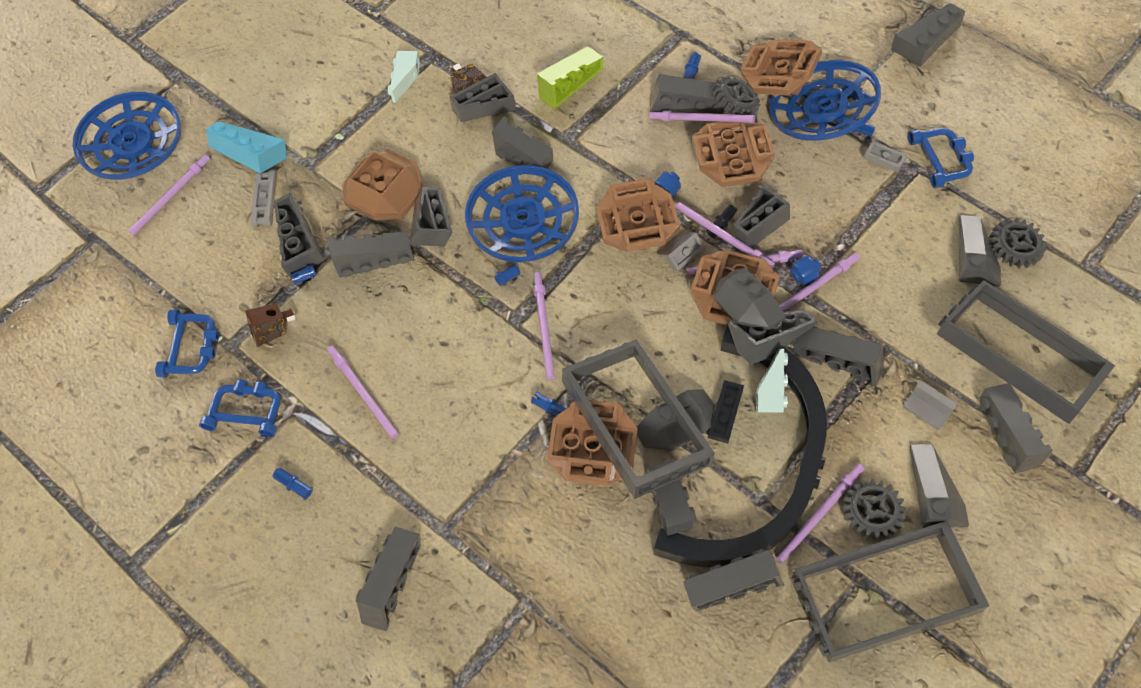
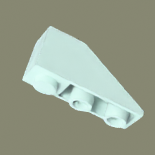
(405, 72)
(770, 390)

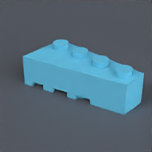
(246, 146)

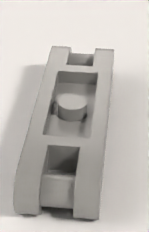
(263, 198)

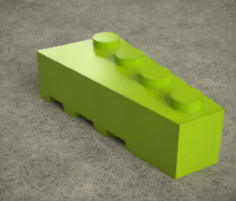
(568, 75)

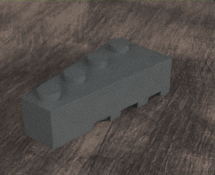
(928, 34)
(369, 253)
(387, 577)

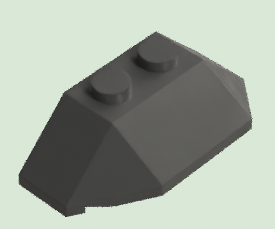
(748, 300)
(663, 430)

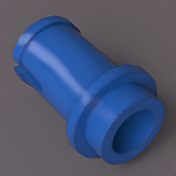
(303, 274)
(506, 275)

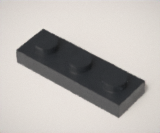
(725, 411)

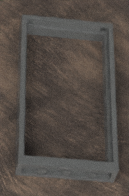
(1040, 329)
(660, 476)
(955, 556)

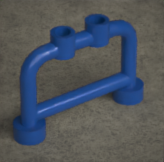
(957, 143)
(207, 352)
(241, 388)

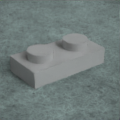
(885, 156)

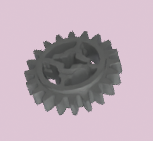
(736, 96)
(1017, 243)
(883, 495)

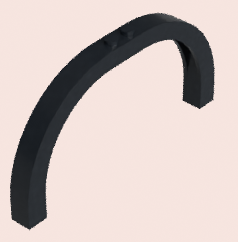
(710, 553)

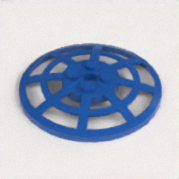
(834, 98)
(122, 133)
(522, 206)

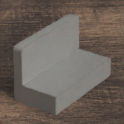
(682, 250)
(930, 405)

